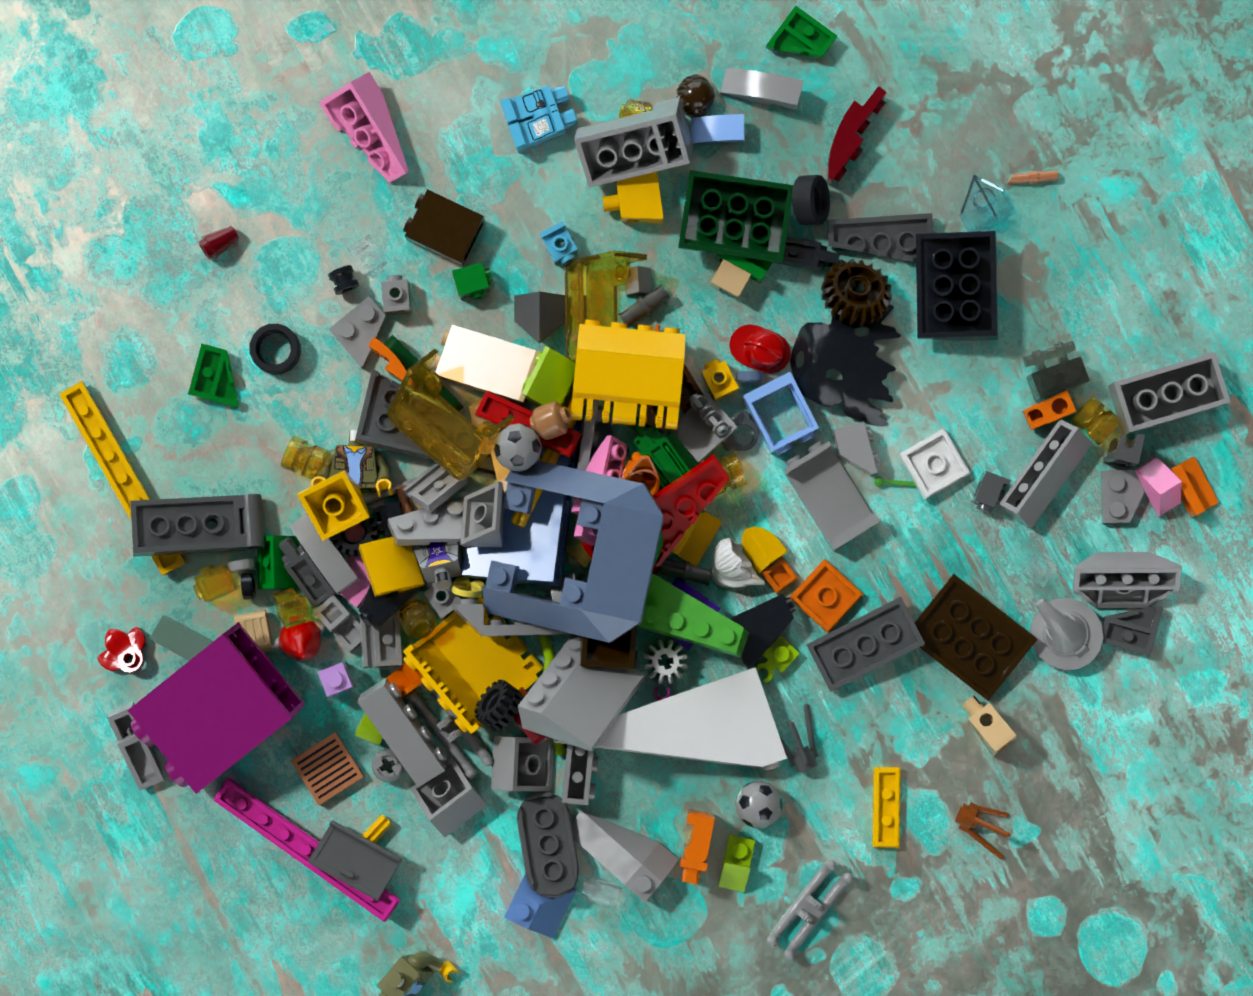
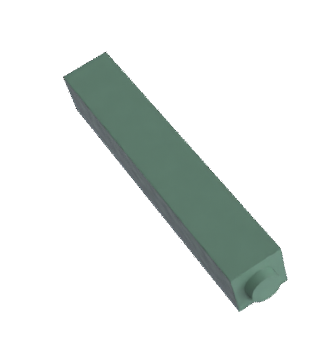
(184, 641)

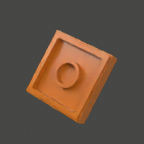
(826, 596)

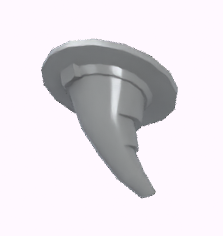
(1066, 633)

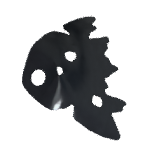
(851, 356)

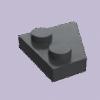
(1132, 629)

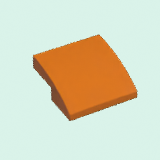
(394, 367)

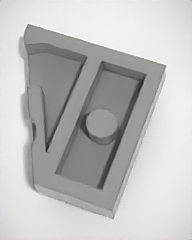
(1119, 495)

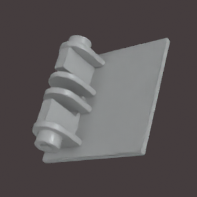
(703, 426)

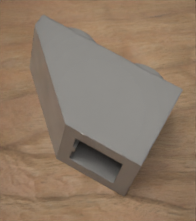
(854, 447)

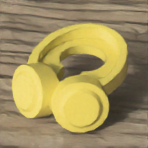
(464, 587)

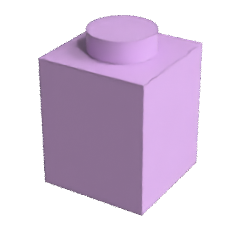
(336, 679)

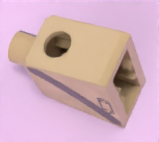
(994, 737)

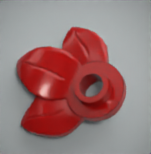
(120, 647)

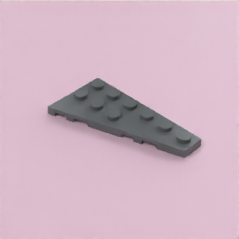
(379, 432)

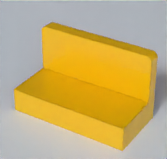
(697, 538)

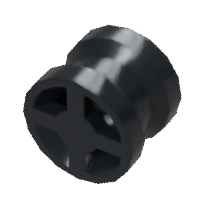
(343, 279)

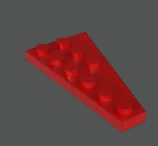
(684, 501)

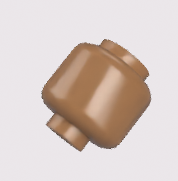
(550, 420)

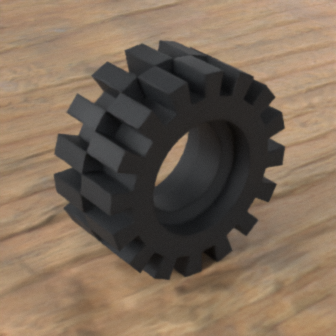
(351, 548)
(498, 705)

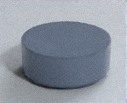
(749, 376)

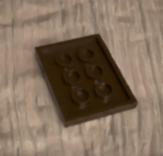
(972, 637)

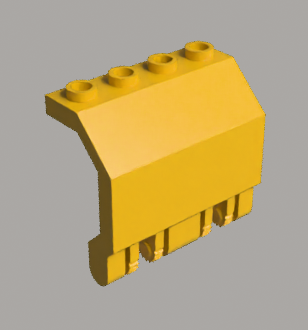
(629, 370)

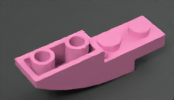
(607, 461)

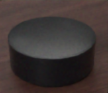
(248, 586)

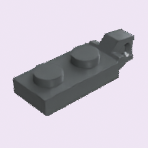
(305, 573)

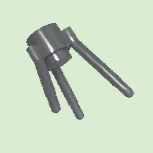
(803, 757)

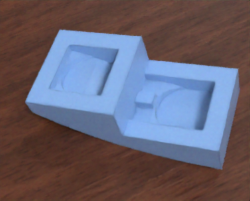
(717, 128)

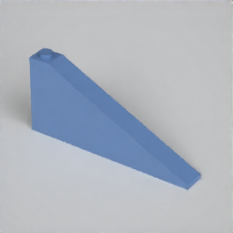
(537, 546)

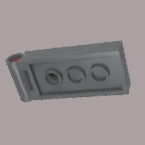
(182, 526)

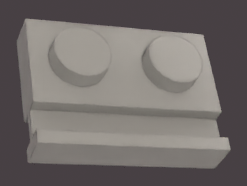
(433, 488)
(382, 646)

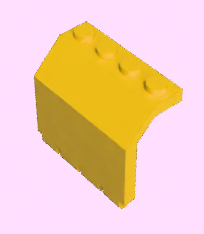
(464, 664)

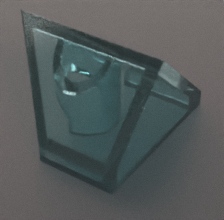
(985, 205)

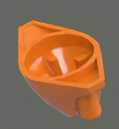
(642, 470)

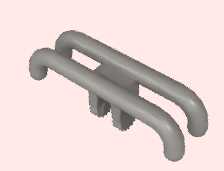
(448, 731)
(809, 908)

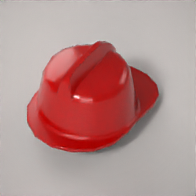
(760, 348)

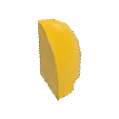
(761, 547)

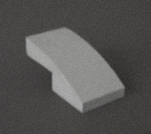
(340, 623)

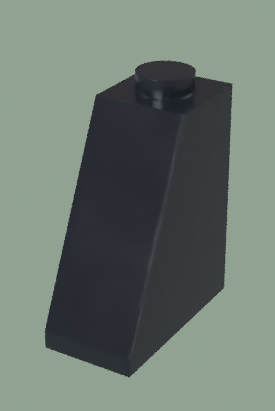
(379, 609)
(764, 625)

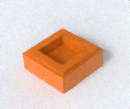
(779, 575)

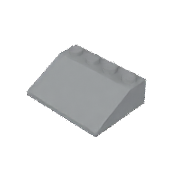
(577, 700)

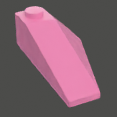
(365, 118)

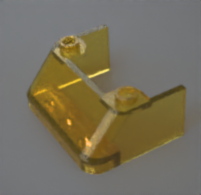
(592, 291)
(437, 425)

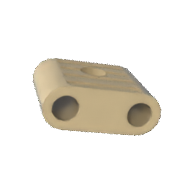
(258, 628)

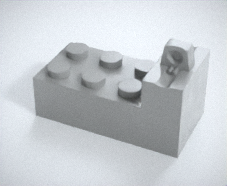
(635, 144)

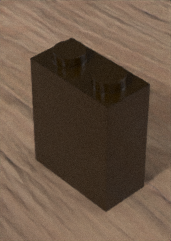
(443, 227)

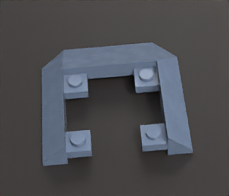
(621, 560)

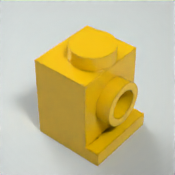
(719, 389)

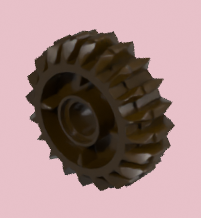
(841, 287)

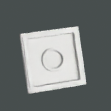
(934, 463)

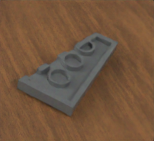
(880, 235)

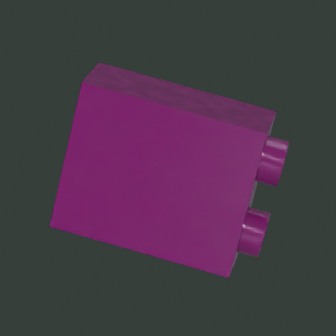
(215, 709)

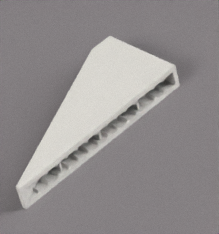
(709, 723)

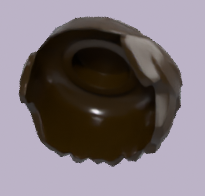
(695, 95)

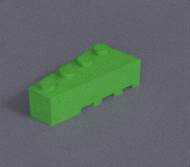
(689, 620)

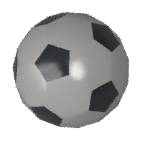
(517, 447)
(759, 804)

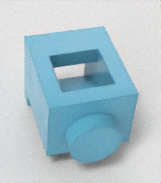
(555, 233)

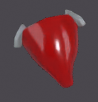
(300, 641)

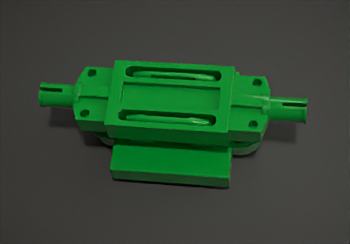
(666, 453)

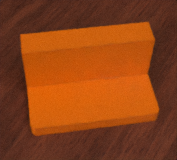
(1195, 489)

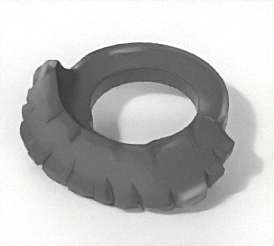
(740, 418)

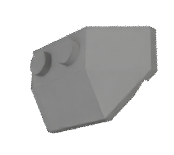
(1126, 579)

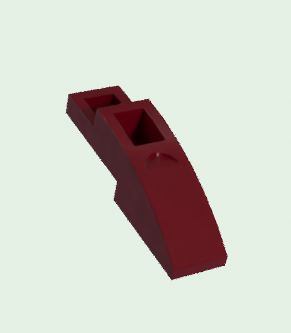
(846, 141)

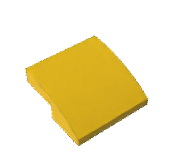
(390, 566)

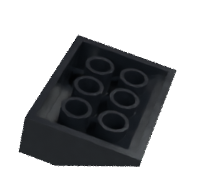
(957, 286)

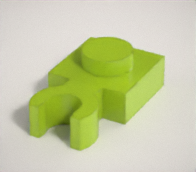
(778, 656)

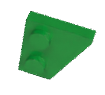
(802, 36)
(213, 377)

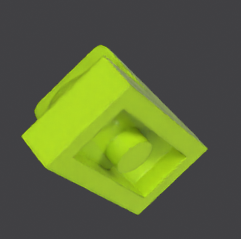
(736, 863)

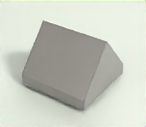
(639, 281)

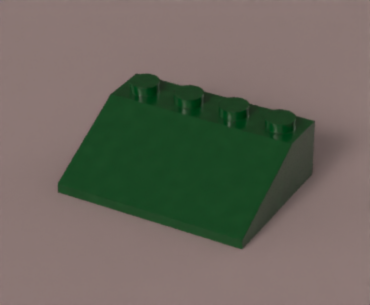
(736, 216)

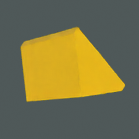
(334, 504)

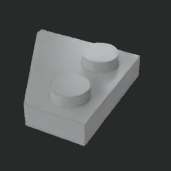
(359, 328)

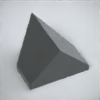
(539, 313)

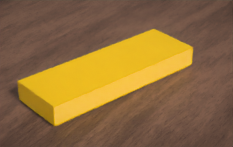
(886, 807)

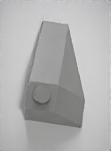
(626, 854)

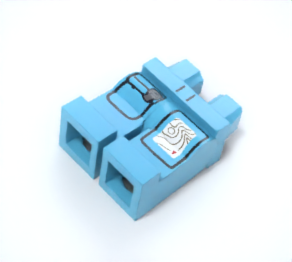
(535, 116)

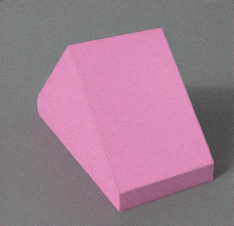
(1160, 485)

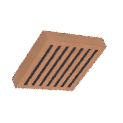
(327, 768)

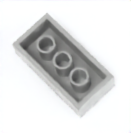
(1169, 393)

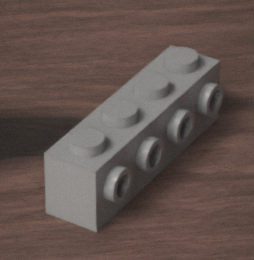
(1045, 473)
(403, 732)
(577, 776)

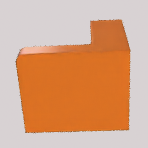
(406, 679)

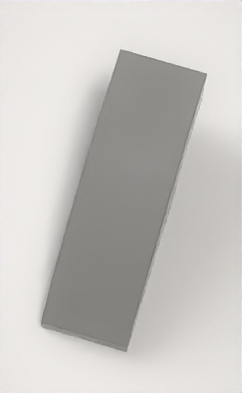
(762, 87)
(324, 555)
(139, 757)

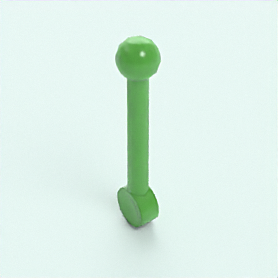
(879, 481)

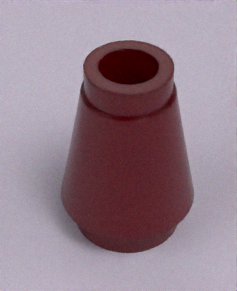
(217, 242)

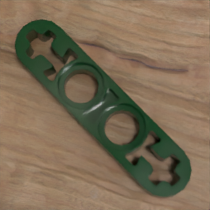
(409, 360)

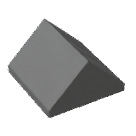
(484, 517)

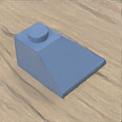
(537, 912)

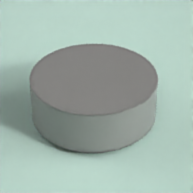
(241, 565)

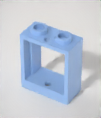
(769, 389)

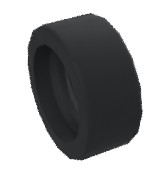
(810, 200)
(261, 334)

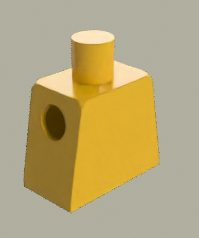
(637, 200)

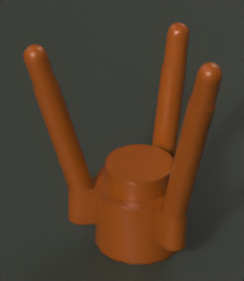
(969, 817)

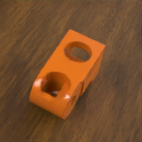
(1049, 410)

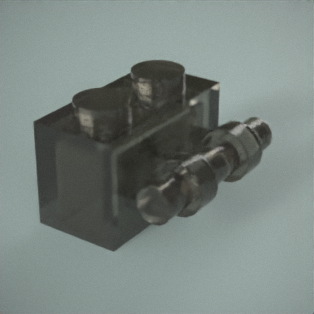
(1057, 378)

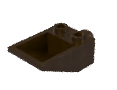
(609, 655)

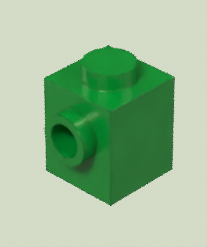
(472, 281)

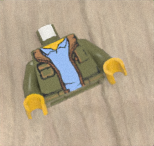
(361, 462)
(412, 973)

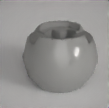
(378, 761)

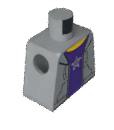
(439, 562)

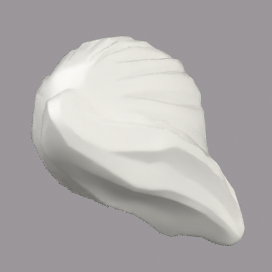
(732, 567)

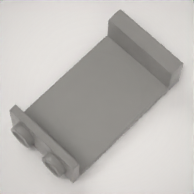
(829, 495)

